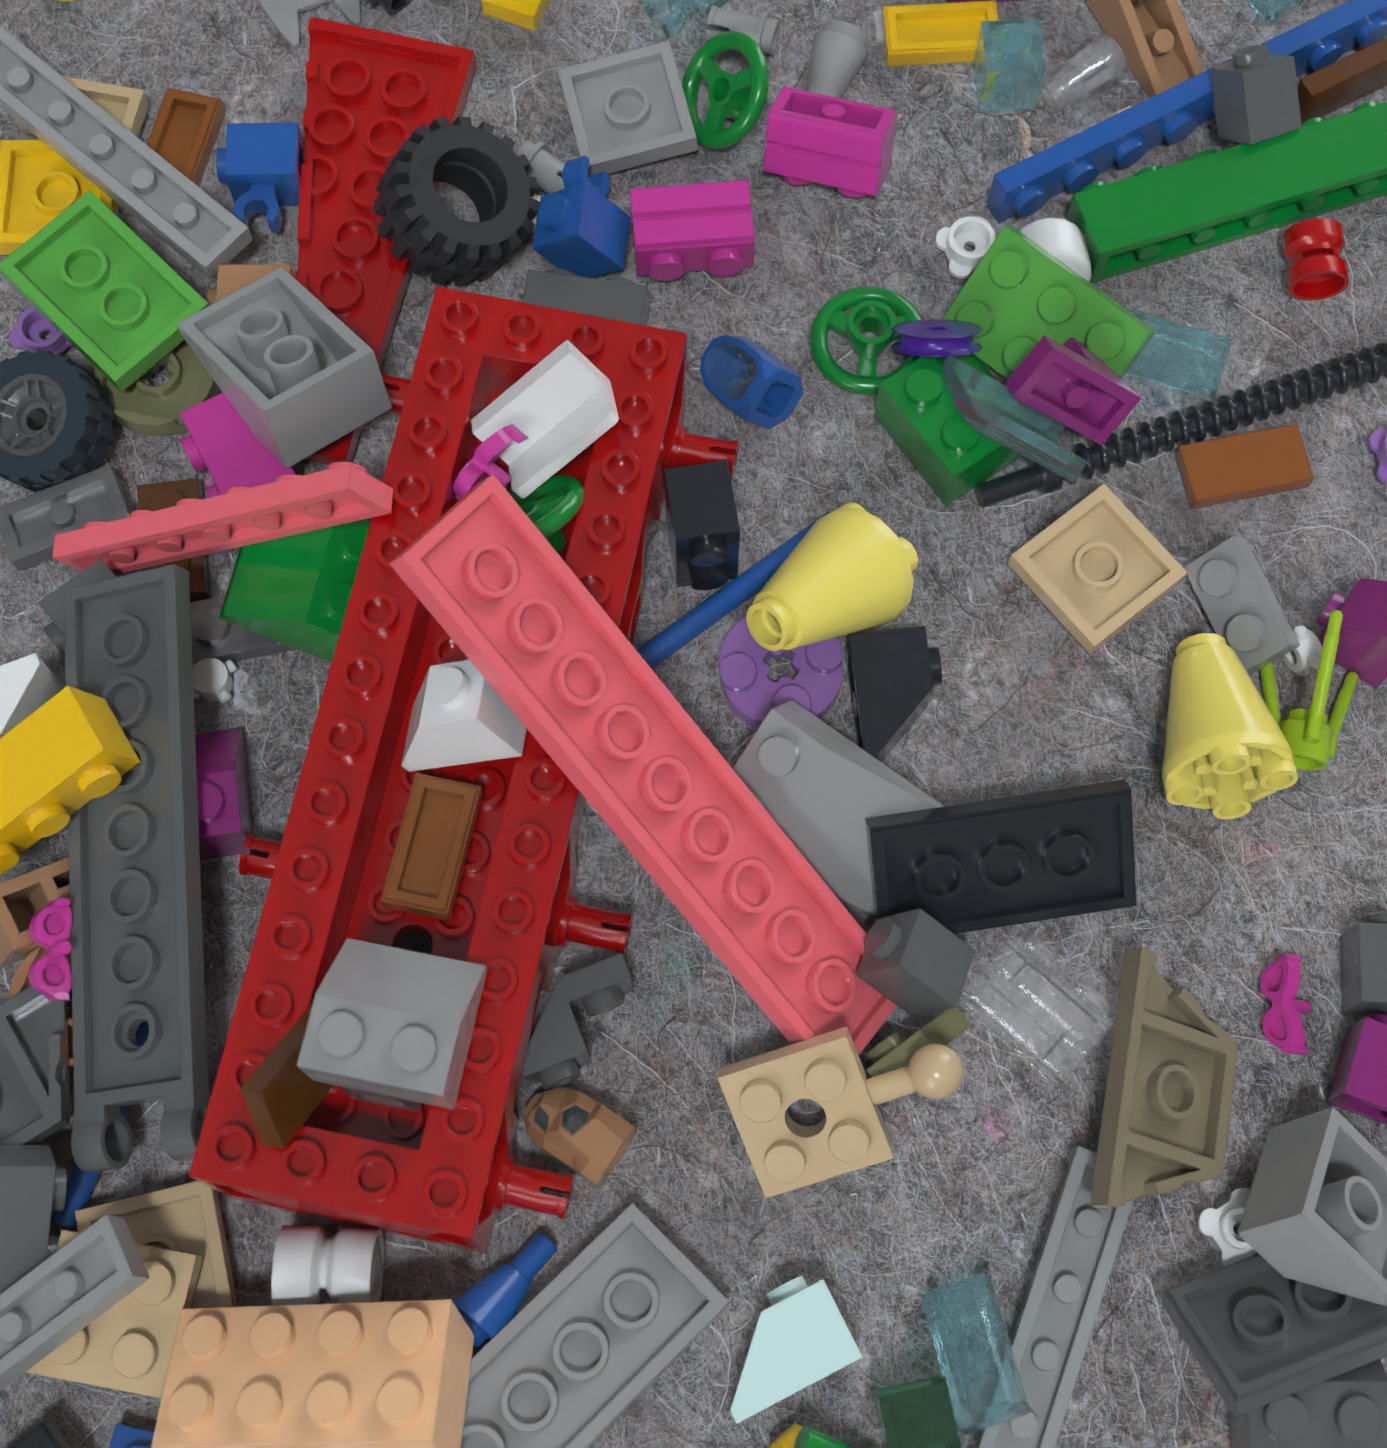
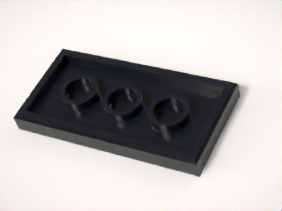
(1007, 858)

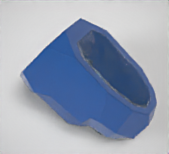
(750, 380)

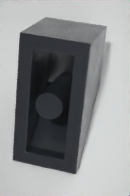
(889, 684)

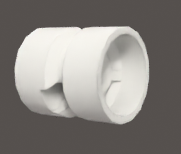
(327, 1269)

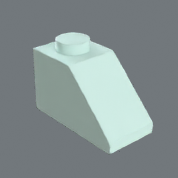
(792, 1347)

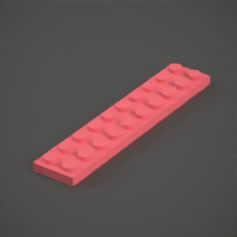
(643, 764)

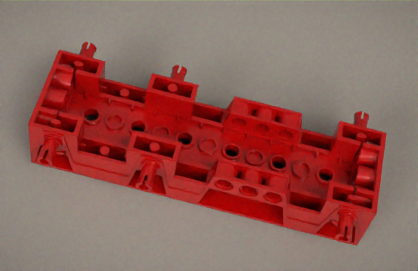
(443, 1169)

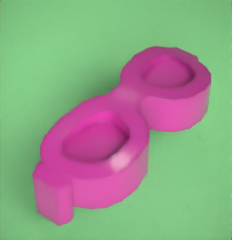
(484, 459)
(51, 930)
(1282, 1022)

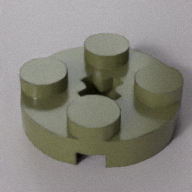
(158, 408)

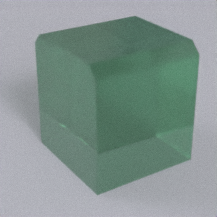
(916, 1415)

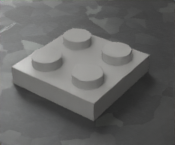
(628, 109)

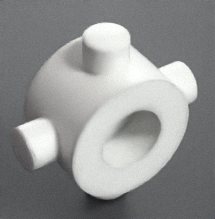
(1307, 654)
(213, 679)

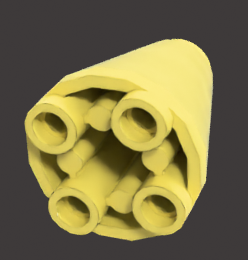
(835, 583)
(1220, 733)

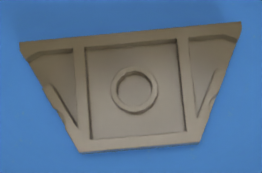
(1163, 1091)

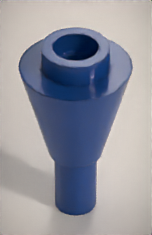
(497, 1297)

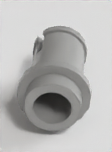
(760, 28)
(543, 166)

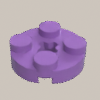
(751, 692)

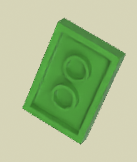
(103, 290)
(1029, 293)

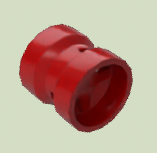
(1315, 259)

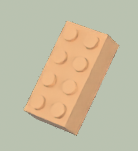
(317, 1377)

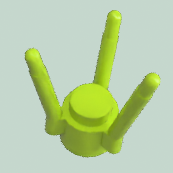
(1307, 730)

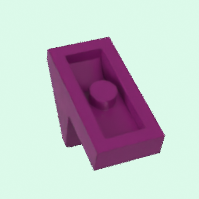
(1073, 388)

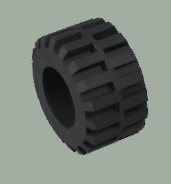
(480, 168)

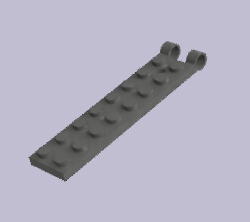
(137, 874)

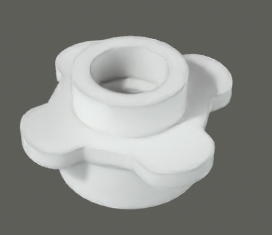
(965, 231)
(1219, 1225)

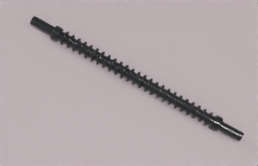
(1197, 423)

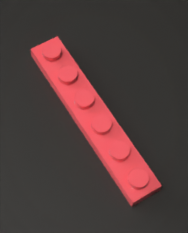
(228, 521)

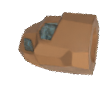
(578, 1132)

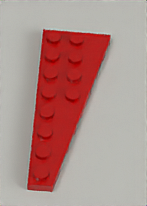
(360, 108)

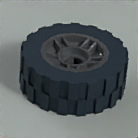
(69, 404)

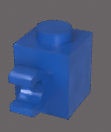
(261, 168)
(581, 226)

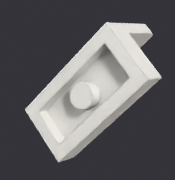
(559, 408)

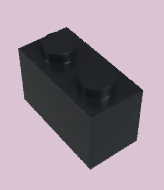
(702, 524)

